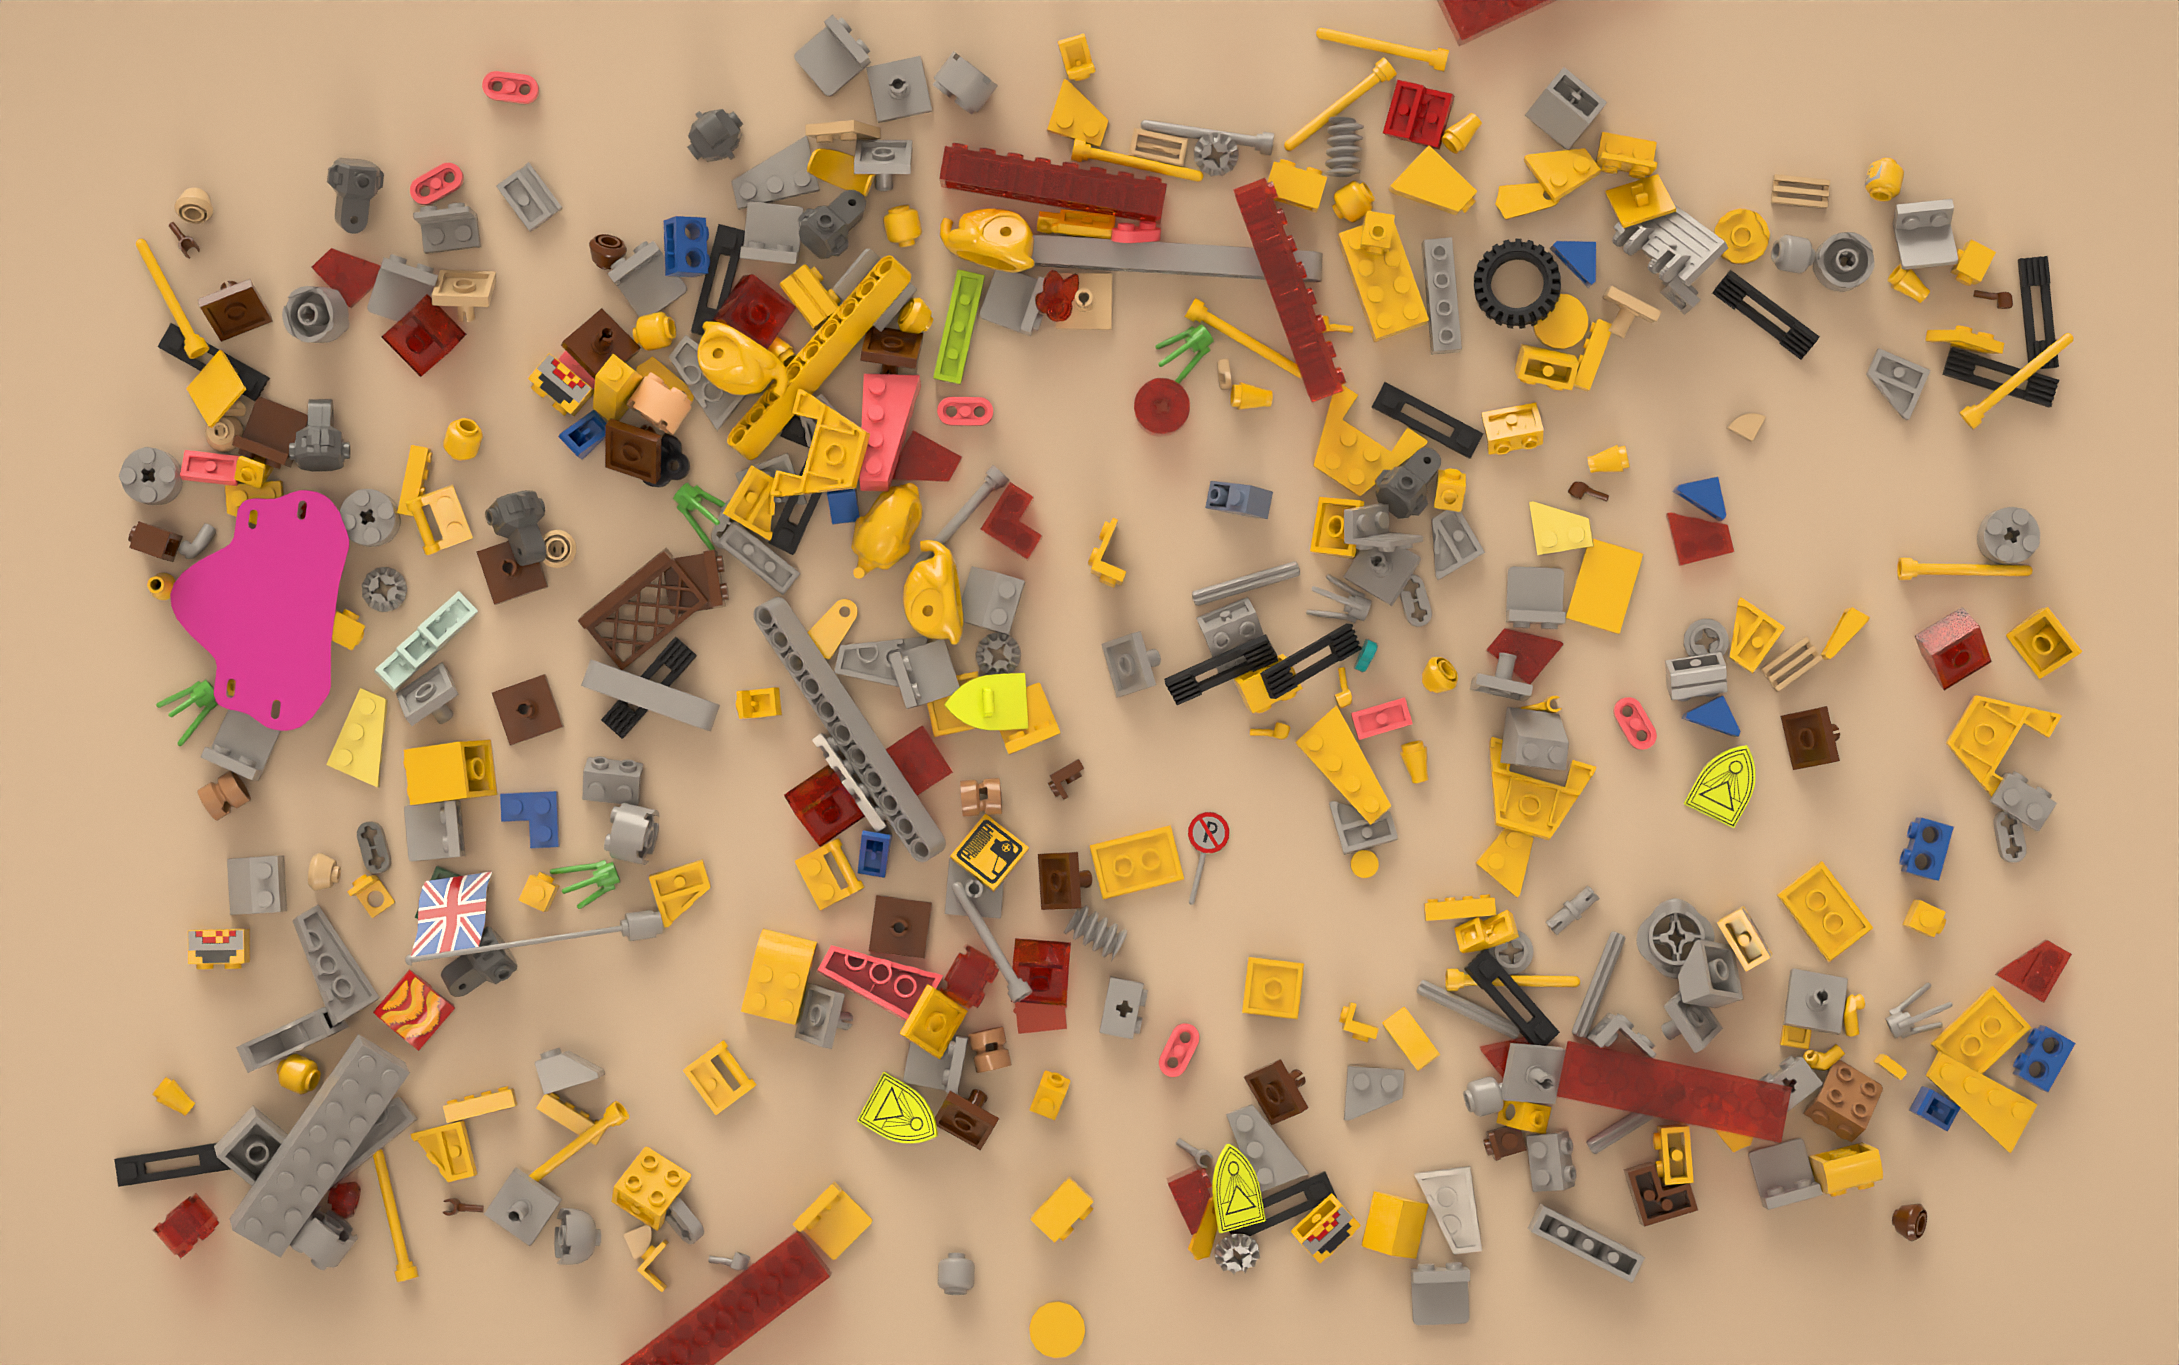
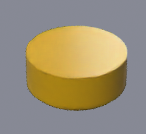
(1364, 864)

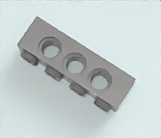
(1441, 296)
(1586, 1243)

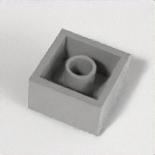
(250, 1144)

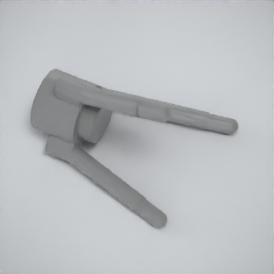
(1355, 606)
(1902, 1023)

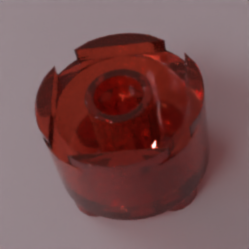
(1156, 392)
(969, 976)
(185, 1224)

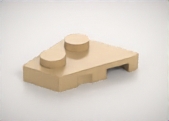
(842, 130)

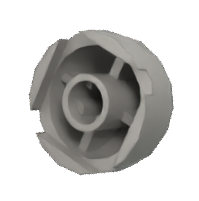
(576, 1236)

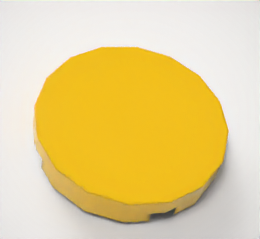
(1744, 234)
(1563, 325)
(1057, 1329)

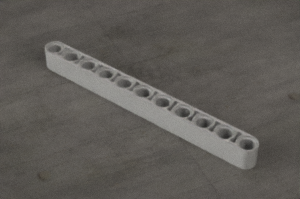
(1160, 257)
(849, 729)

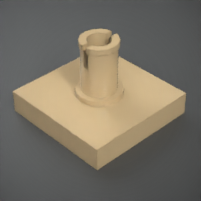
(464, 290)
(1091, 304)
(1629, 309)

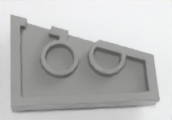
(777, 177)
(714, 401)
(1264, 1149)

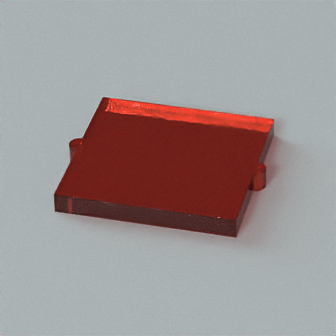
(1039, 1017)

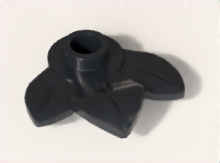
(670, 452)

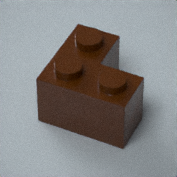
(1655, 1202)

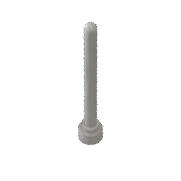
(1261, 142)
(994, 480)
(1017, 988)

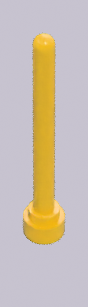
(1436, 58)
(1382, 71)
(1083, 151)
(1199, 313)
(194, 344)
(1974, 414)
(1908, 568)
(1456, 980)
(615, 1115)
(405, 1268)

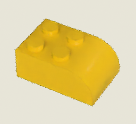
(779, 976)
(1846, 1168)

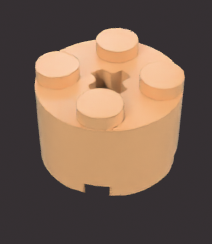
(660, 405)

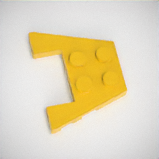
(1351, 455)
(833, 456)
(1987, 733)
(1530, 803)

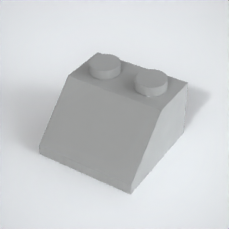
(991, 600)
(1534, 739)
(257, 885)
(1710, 976)
(564, 1069)

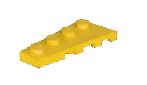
(1340, 759)
(1987, 1102)

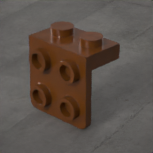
(270, 432)
(706, 574)

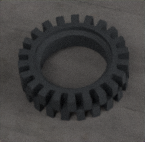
(1517, 251)

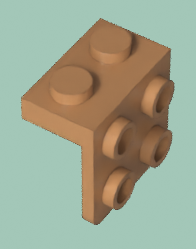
(1845, 1101)

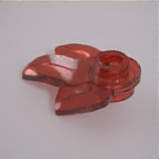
(1057, 296)

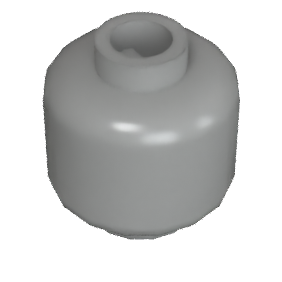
(1792, 254)
(1483, 1096)
(956, 1274)

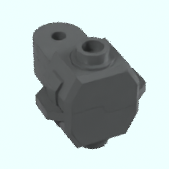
(715, 135)
(355, 184)
(827, 227)
(320, 444)
(1406, 485)
(516, 518)
(474, 969)

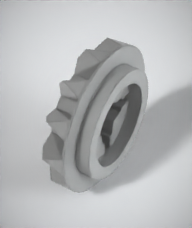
(1222, 143)
(395, 595)
(1712, 629)
(995, 641)
(1521, 959)
(1244, 1245)

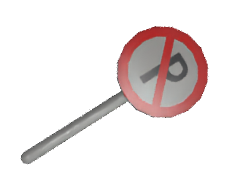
(1207, 834)

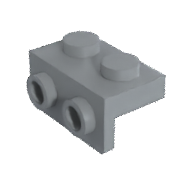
(612, 780)
(2023, 801)
(1551, 1161)

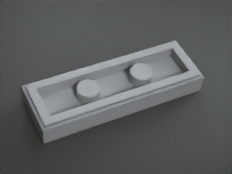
(758, 558)

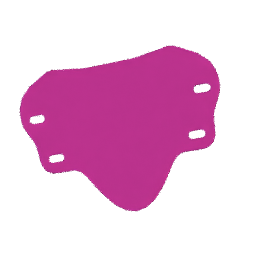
(270, 607)

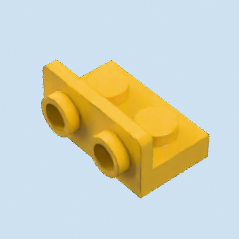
(1512, 428)

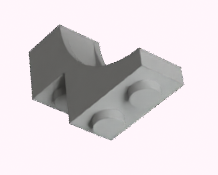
(288, 1039)

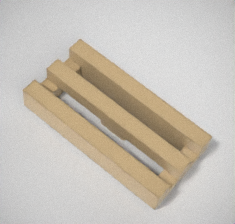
(1162, 137)
(1824, 193)
(1810, 650)

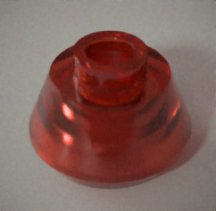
(345, 1199)

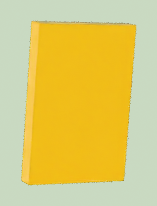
(1604, 586)
(1136, 862)
(1825, 911)
(1982, 1032)

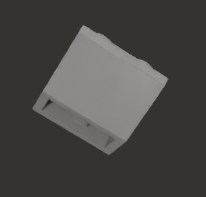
(1565, 108)

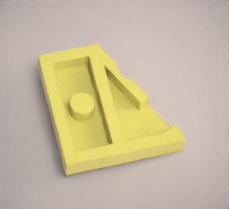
(1559, 530)

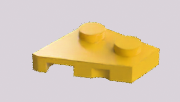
(1507, 859)

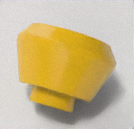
(915, 316)
(1439, 675)

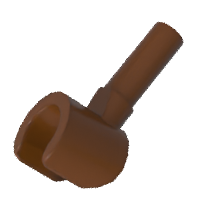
(185, 242)
(2004, 299)
(1578, 490)
(462, 1207)

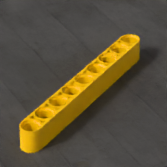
(820, 355)

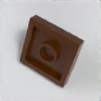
(235, 309)
(597, 341)
(891, 349)
(633, 450)
(506, 577)
(527, 709)
(1810, 738)
(1061, 880)
(900, 926)
(1277, 1091)
(967, 1118)

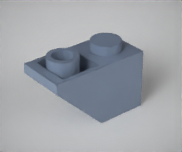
(1239, 499)

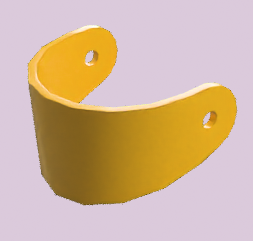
(838, 169)

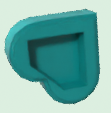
(1366, 655)

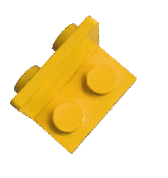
(1626, 154)
(1040, 722)
(649, 1187)
(833, 1221)

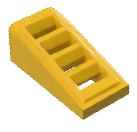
(1846, 628)

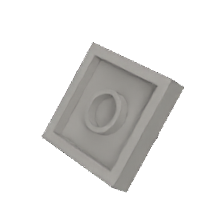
(899, 89)
(883, 159)
(1382, 572)
(1130, 663)
(1502, 683)
(428, 696)
(985, 900)
(1815, 1001)
(821, 1016)
(1692, 1021)
(1532, 1073)
(523, 1206)

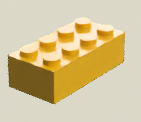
(1383, 285)

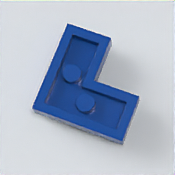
(539, 810)

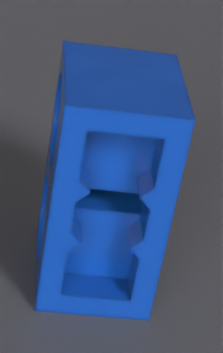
(679, 246)
(1933, 851)
(2049, 1062)

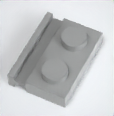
(529, 197)

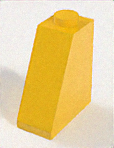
(1434, 184)
(614, 388)

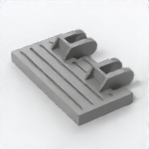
(1674, 244)

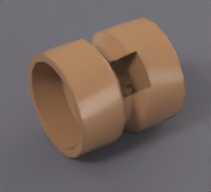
(225, 794)
(971, 797)
(991, 1059)

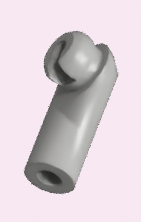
(201, 541)

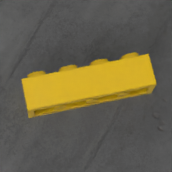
(1592, 355)
(414, 477)
(1459, 908)
(475, 1106)
(567, 1115)

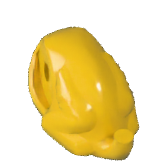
(991, 239)
(738, 363)
(886, 529)
(934, 596)

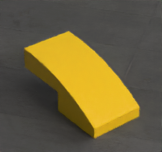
(1485, 934)
(1411, 1038)

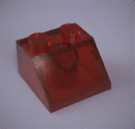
(755, 310)
(423, 335)
(1953, 648)
(919, 760)
(824, 805)
(1044, 968)
(1191, 1194)

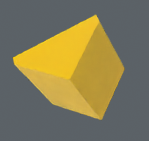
(1329, 527)
(2043, 642)
(1394, 1225)

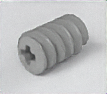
(1343, 147)
(1096, 932)

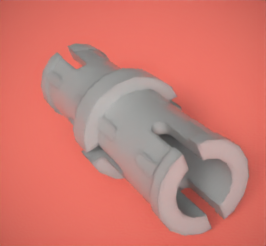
(1572, 910)

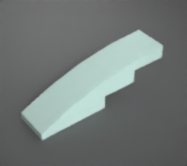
(426, 641)

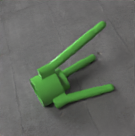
(1197, 340)
(690, 499)
(202, 694)
(605, 875)

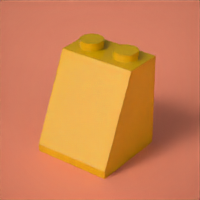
(450, 772)

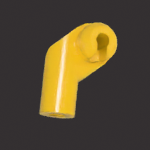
(1850, 1017)
(1823, 1061)

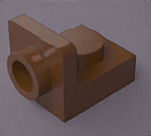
(1069, 774)
(1504, 1142)

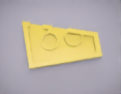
(361, 739)

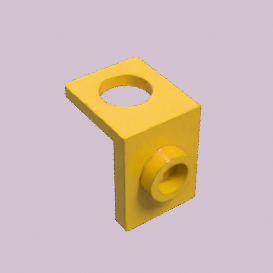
(364, 886)
(1527, 1116)
(648, 1257)

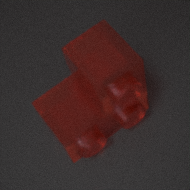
(1005, 525)

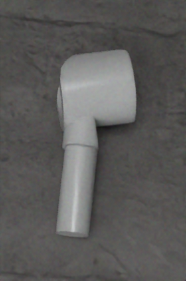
(1194, 1152)
(739, 1261)

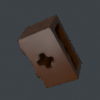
(154, 541)

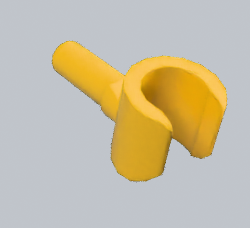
(1335, 327)
(1343, 698)
(1543, 705)
(1280, 731)

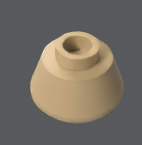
(194, 206)
(227, 429)
(559, 539)
(323, 872)

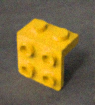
(1108, 574)

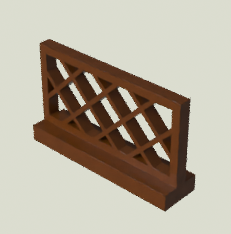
(627, 590)

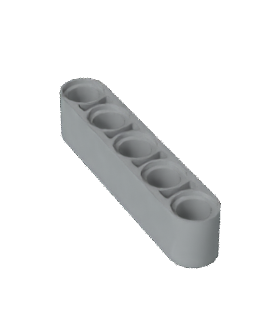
(650, 695)

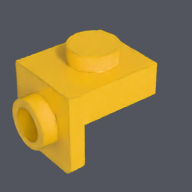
(1076, 57)
(252, 471)
(1450, 489)
(758, 703)
(1360, 1030)
(1050, 1094)

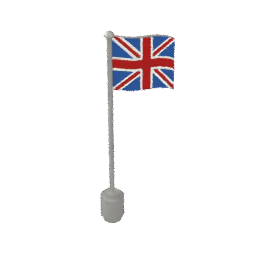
(454, 920)

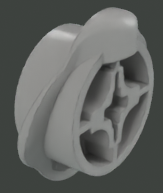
(1674, 909)

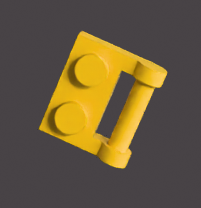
(448, 516)
(820, 877)
(711, 1082)

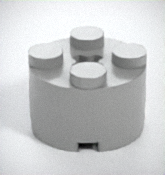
(965, 82)
(1859, 262)
(316, 314)
(136, 480)
(385, 513)
(2017, 549)
(632, 833)
(324, 1238)

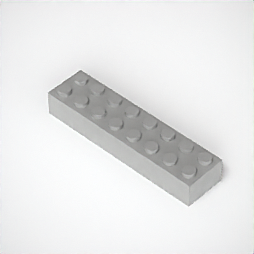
(319, 1146)

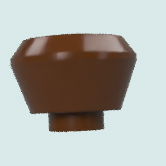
(606, 250)
(1910, 1221)

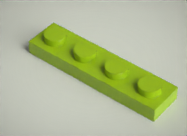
(959, 327)

